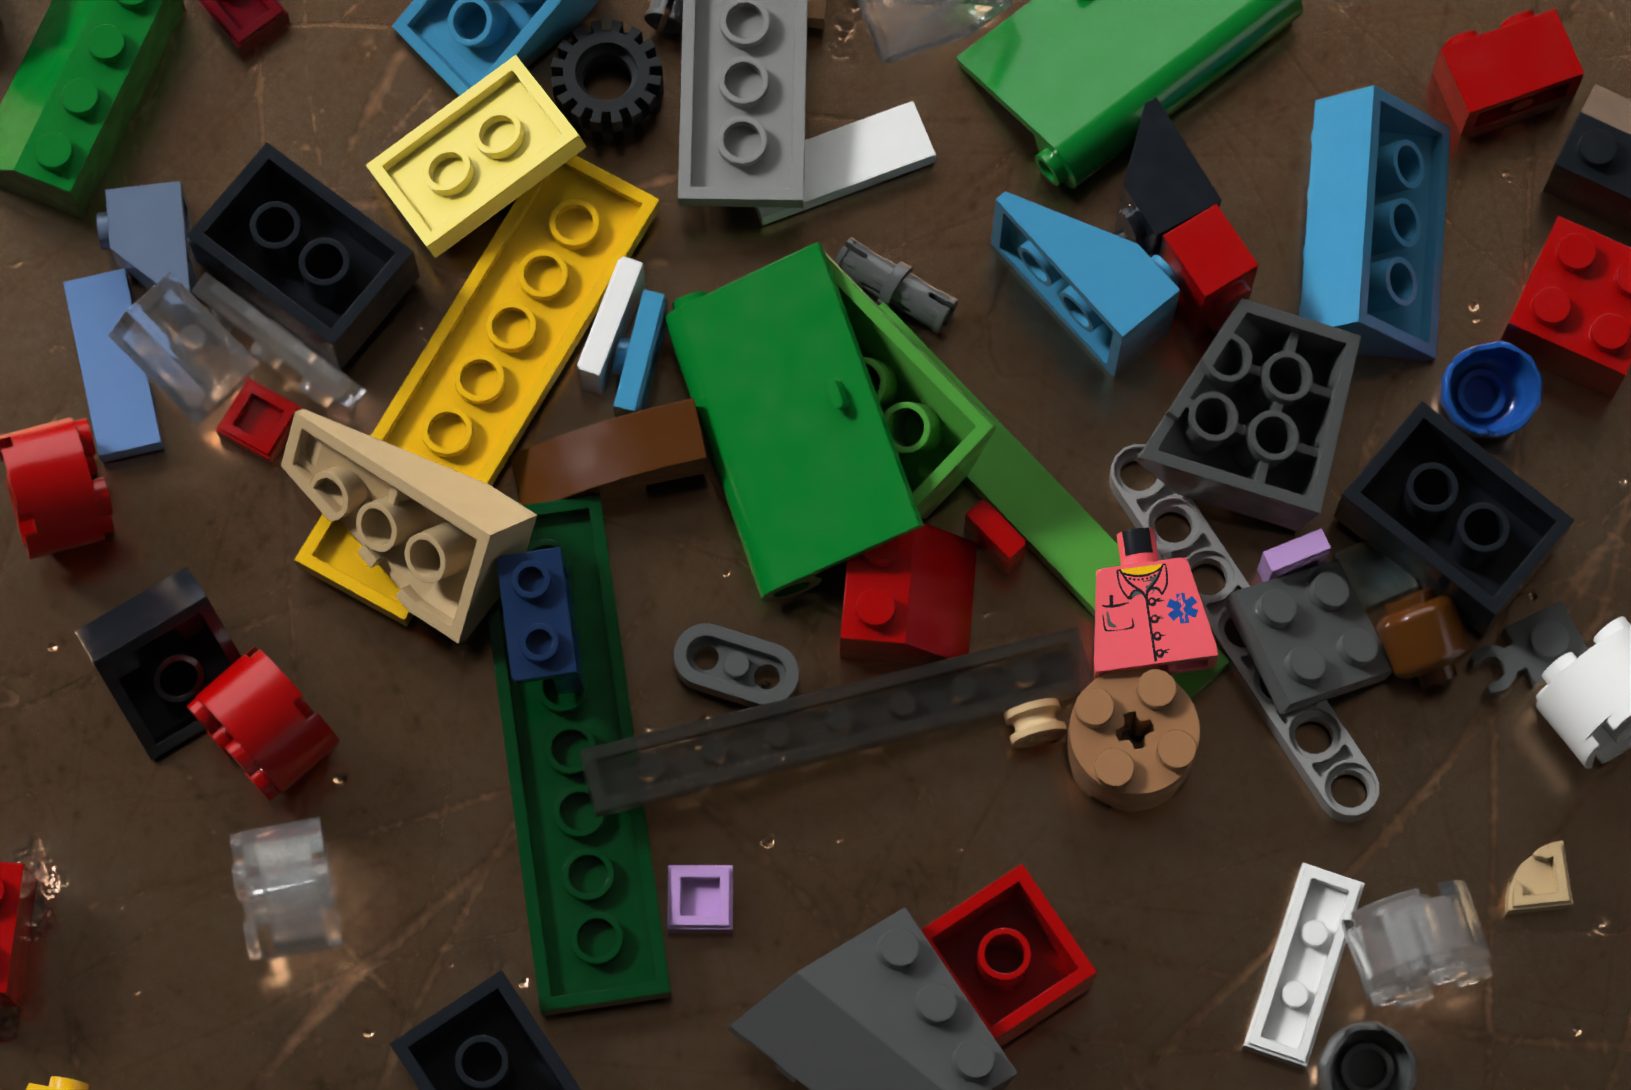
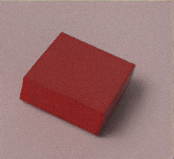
(258, 422)
(995, 536)

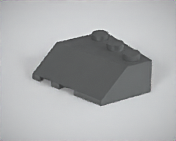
(1258, 417)
(877, 1020)

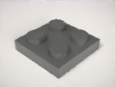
(1308, 636)

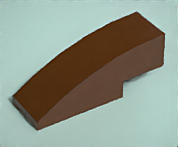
(614, 456)

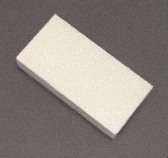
(611, 324)

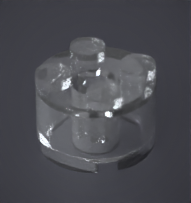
(286, 889)
(1416, 944)

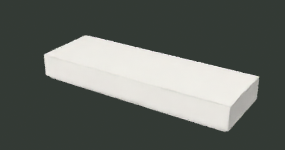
(860, 157)
(1302, 967)

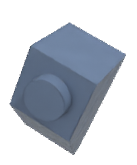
(148, 232)

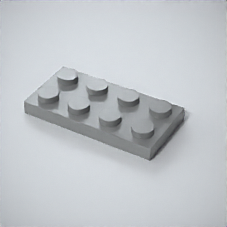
(743, 103)

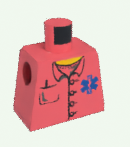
(1150, 612)

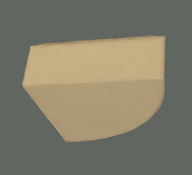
(1540, 882)

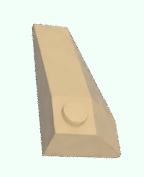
(413, 517)

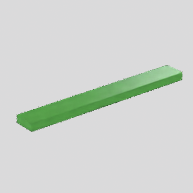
(1046, 514)

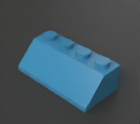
(1376, 222)

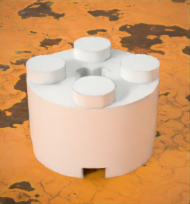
(1591, 696)

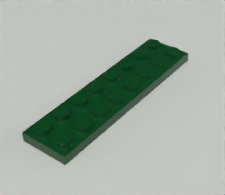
(582, 875)

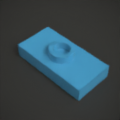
(638, 356)

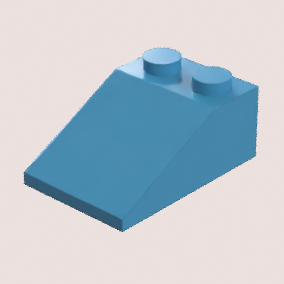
(477, 36)
(1090, 278)

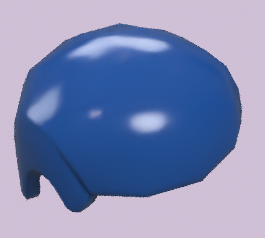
(1491, 389)

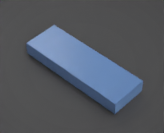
(114, 385)

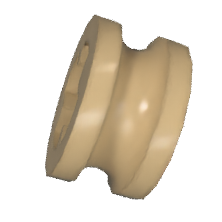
(1035, 723)

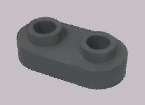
(738, 665)

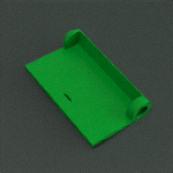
(1089, 67)
(791, 421)

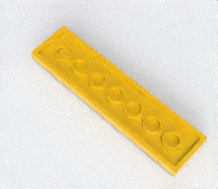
(498, 348)

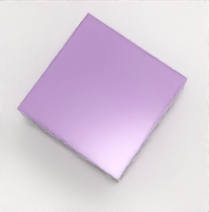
(1294, 556)
(700, 899)

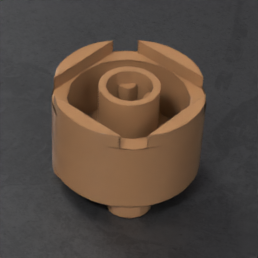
(1148, 706)

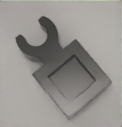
(1530, 648)

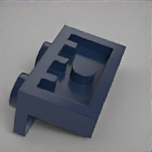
(540, 619)

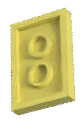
(476, 156)

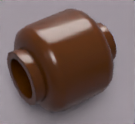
(1423, 637)

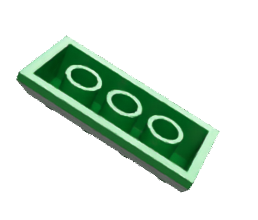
(79, 95)

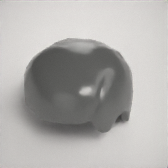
(1367, 1059)

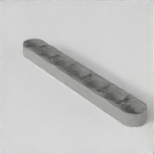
(1204, 547)

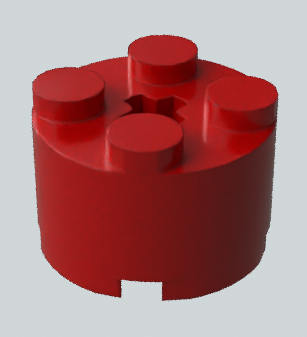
(53, 487)
(263, 723)

